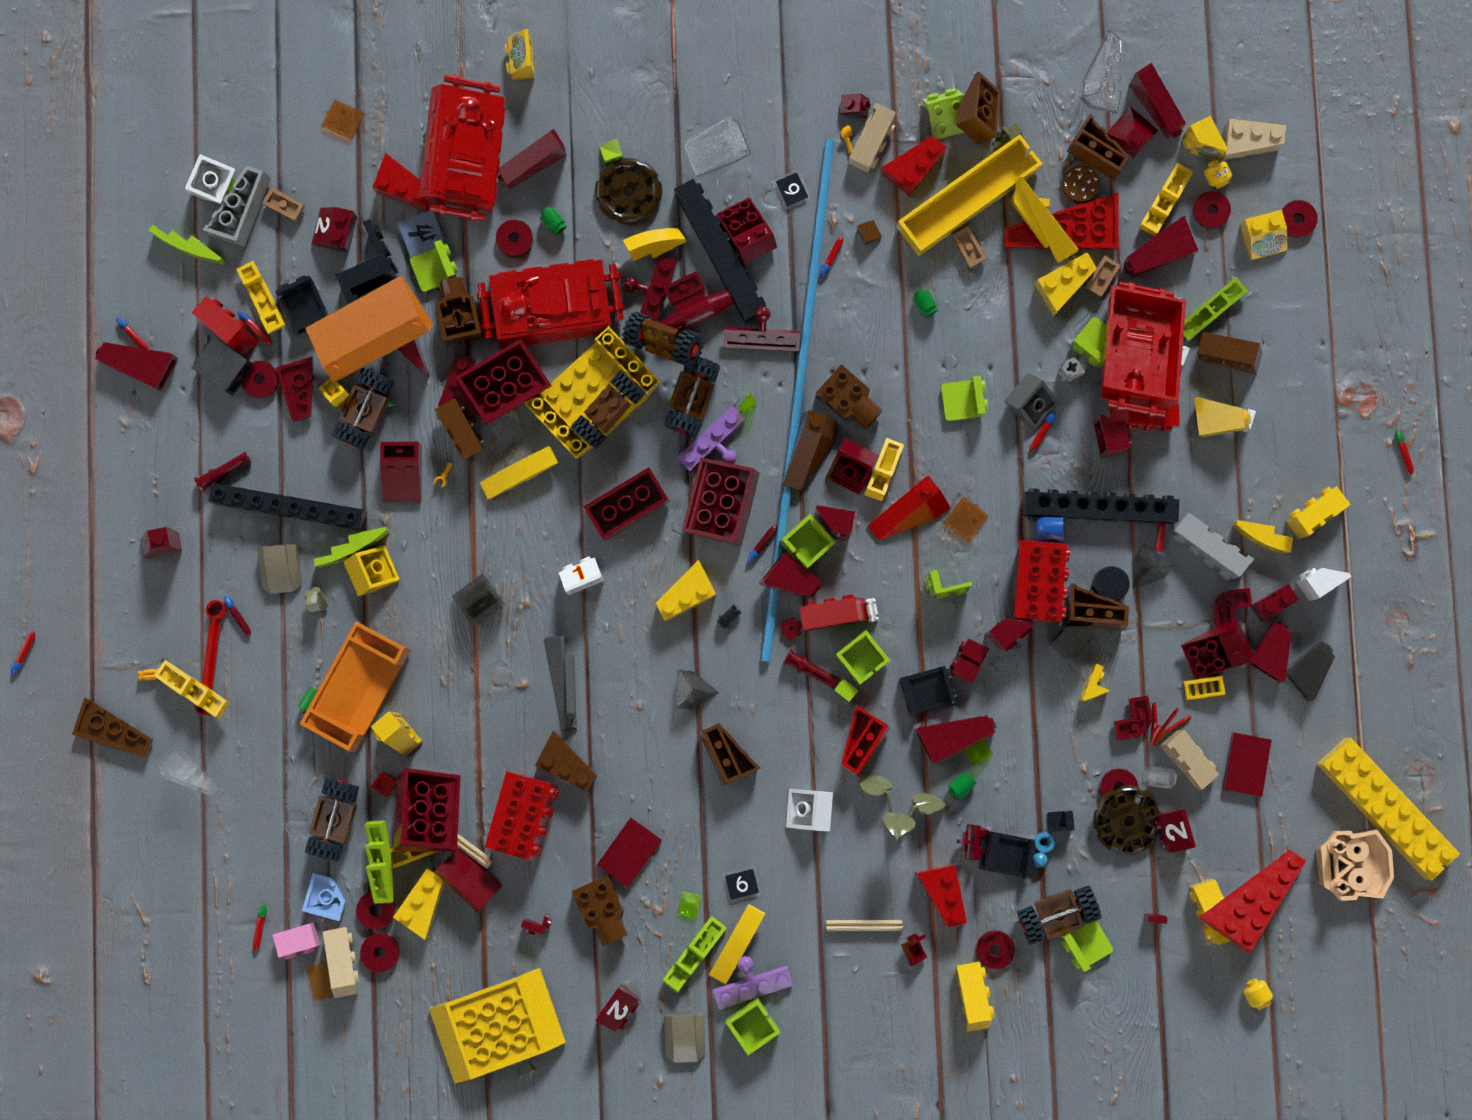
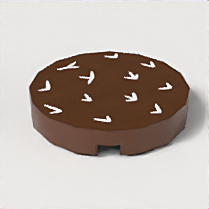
(1080, 183)

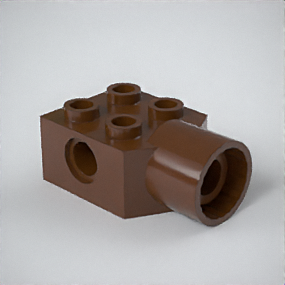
(457, 312)
(848, 398)
(601, 909)

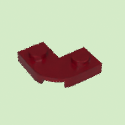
(1228, 601)
(1140, 720)

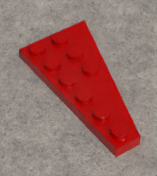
(1087, 225)
(1250, 907)

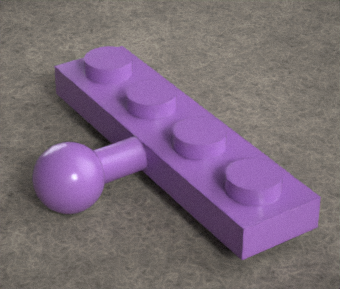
(712, 439)
(753, 985)

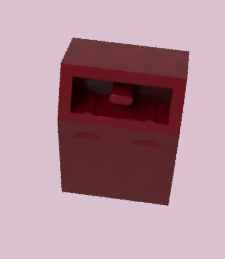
(747, 230)
(401, 471)
(1217, 650)

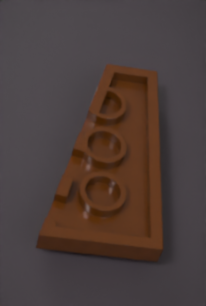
(108, 729)

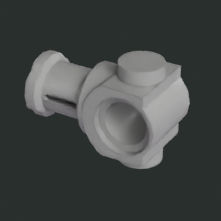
(1072, 369)

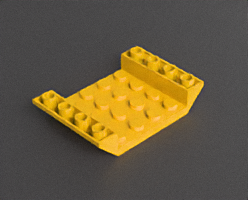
(581, 385)
(497, 1026)

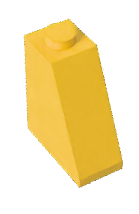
(1219, 418)

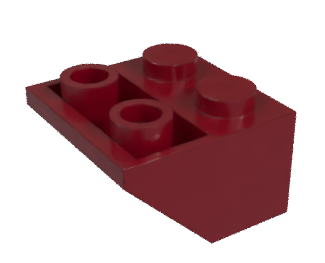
(1006, 632)

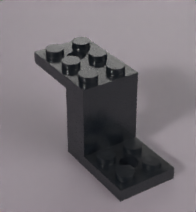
(371, 273)

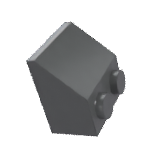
(1032, 401)

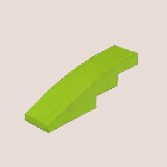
(191, 247)
(1213, 308)
(357, 543)
(380, 862)
(694, 954)

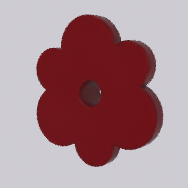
(790, 634)

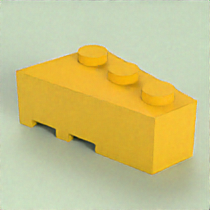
(1064, 282)
(1317, 512)
(686, 593)
(396, 733)
(1206, 895)
(421, 904)
(974, 996)

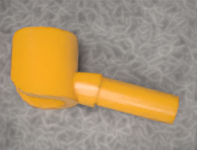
(845, 133)
(443, 476)

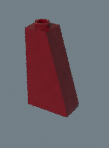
(1157, 101)
(532, 160)
(1164, 249)
(141, 364)
(950, 737)

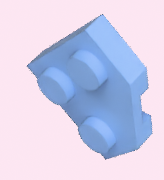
(324, 898)

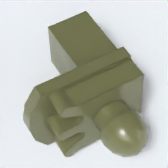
(1005, 135)
(315, 600)

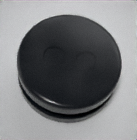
(1111, 583)

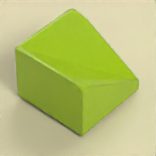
(611, 152)
(846, 690)

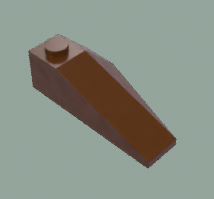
(811, 445)

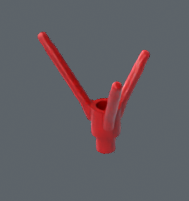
(1160, 731)

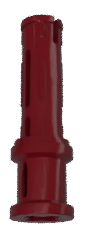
(215, 475)
(803, 665)

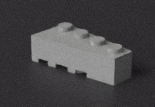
(240, 208)
(1211, 547)

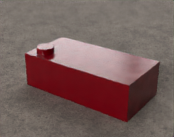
(626, 504)

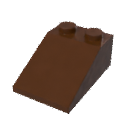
(979, 110)

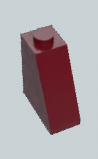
(160, 542)
(790, 577)
(1272, 652)

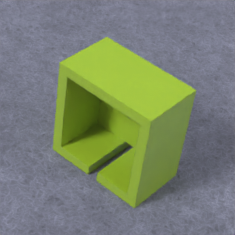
(807, 541)
(862, 657)
(752, 1026)

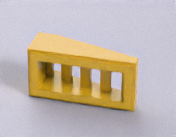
(1219, 679)

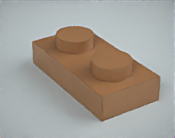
(283, 204)
(968, 247)
(1102, 277)

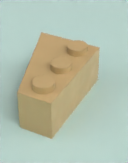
(873, 138)
(1251, 138)
(1190, 759)
(340, 962)

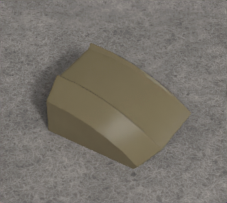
(280, 568)
(684, 1037)

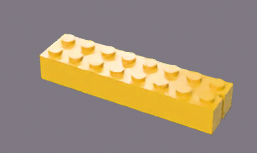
(968, 195)
(1388, 809)

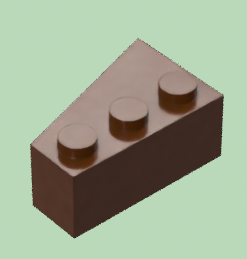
(1098, 149)
(1090, 609)

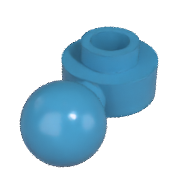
(1040, 859)

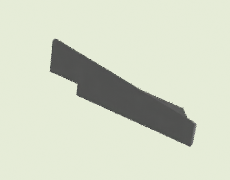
(563, 680)

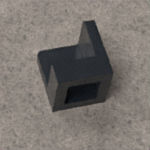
(1060, 821)

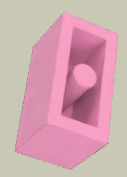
(297, 939)

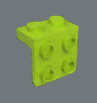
(943, 112)
(433, 266)
(1091, 342)
(964, 399)
(933, 584)
(1086, 945)

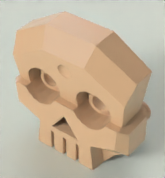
(1371, 863)

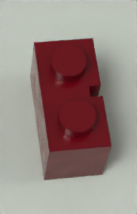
(1270, 605)
(969, 660)

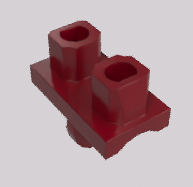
(971, 841)

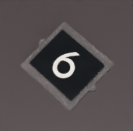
(791, 189)
(741, 884)

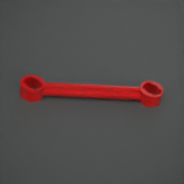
(211, 648)

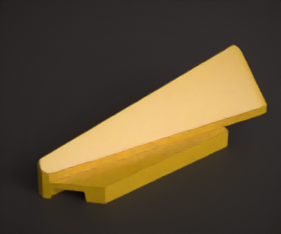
(1042, 222)

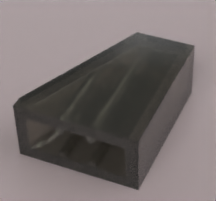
(1310, 670)

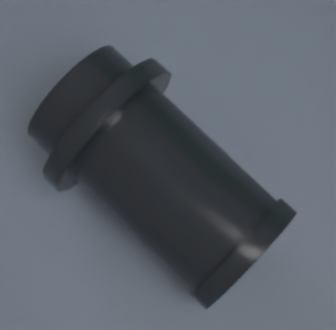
(728, 617)

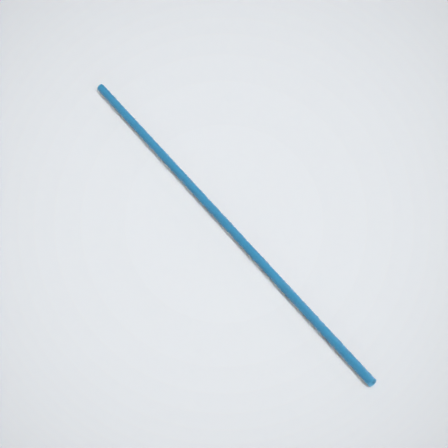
(799, 384)

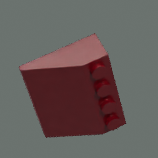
(502, 382)
(721, 501)
(426, 811)

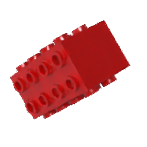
(1041, 582)
(522, 816)

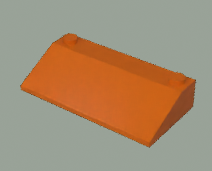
(368, 328)
(355, 687)

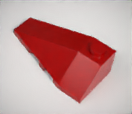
(916, 507)

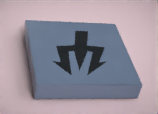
(421, 233)

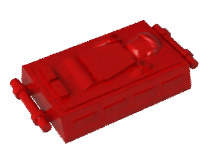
(462, 148)
(550, 303)
(1143, 349)

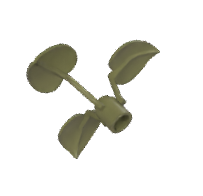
(898, 823)

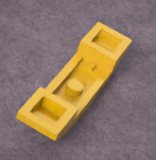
(261, 297)

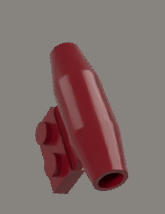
(691, 303)

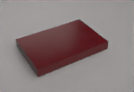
(1247, 764)
(629, 852)
(468, 879)

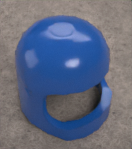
(1049, 528)

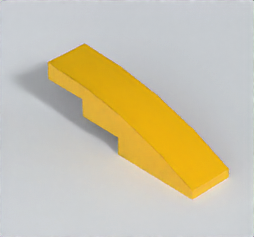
(1166, 199)
(519, 472)
(192, 689)
(737, 944)

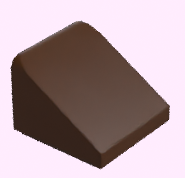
(868, 232)

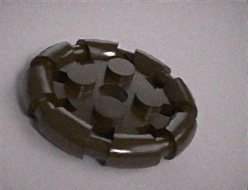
(625, 180)
(1116, 817)

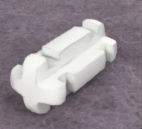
(871, 609)

